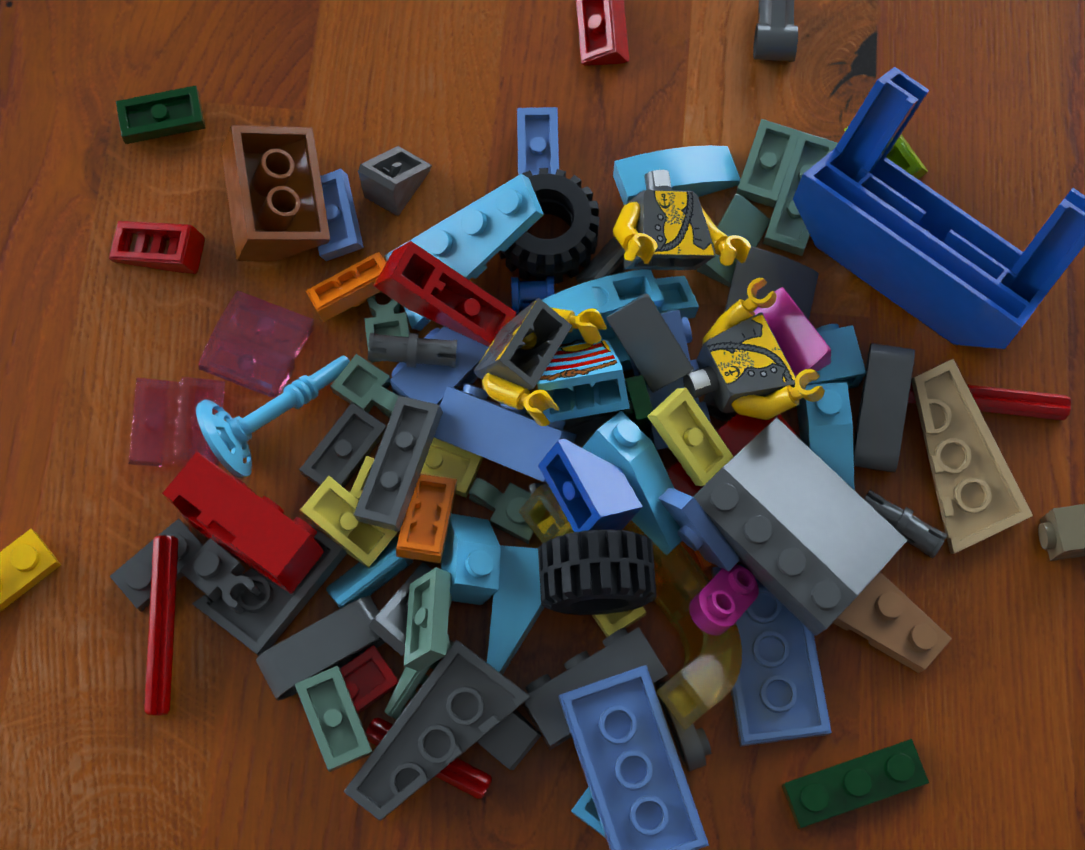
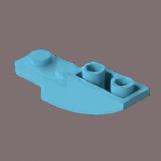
(618, 290)

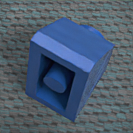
(588, 488)

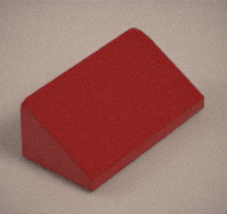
(602, 32)

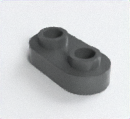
(690, 742)

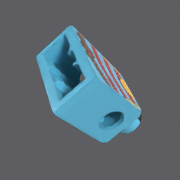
(584, 381)

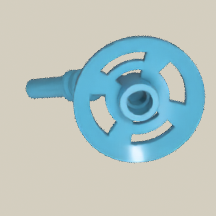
(230, 438)

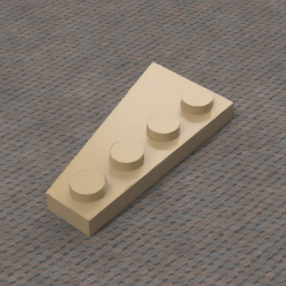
(966, 464)

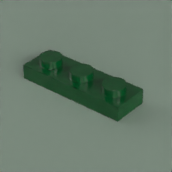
(854, 783)

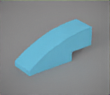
(690, 169)

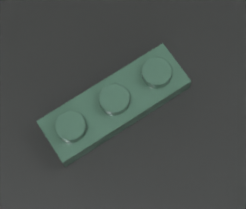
(786, 226)

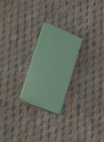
(739, 220)

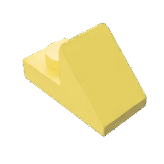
(333, 512)

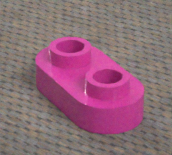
(724, 600)

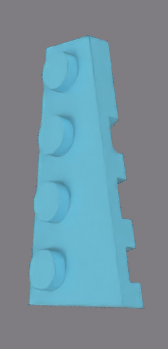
(479, 232)

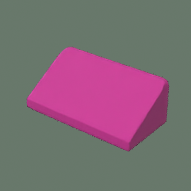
(795, 334)

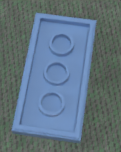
(779, 676)
(632, 764)

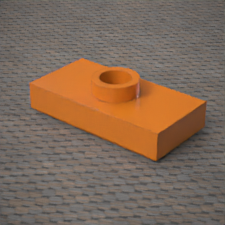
(347, 287)
(427, 519)

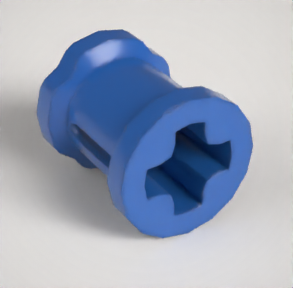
(526, 292)

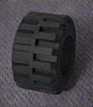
(565, 253)
(597, 572)

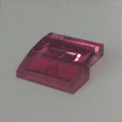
(256, 344)
(166, 421)

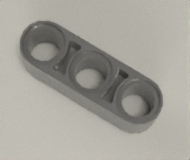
(883, 407)
(320, 647)

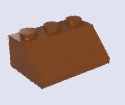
(274, 192)

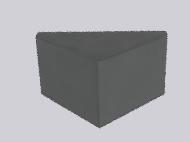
(392, 178)

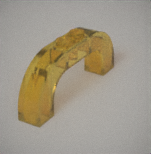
(710, 660)

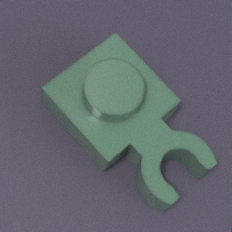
(386, 320)

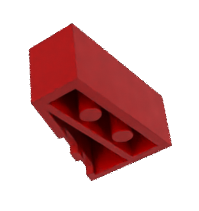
(244, 523)

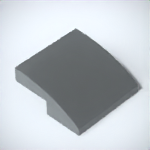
(778, 272)

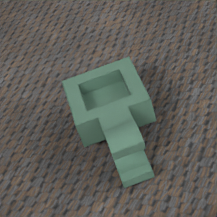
(365, 386)
(504, 507)

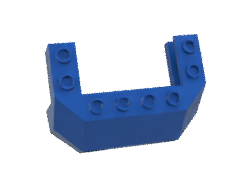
(920, 244)

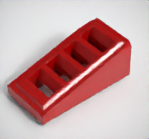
(183, 250)

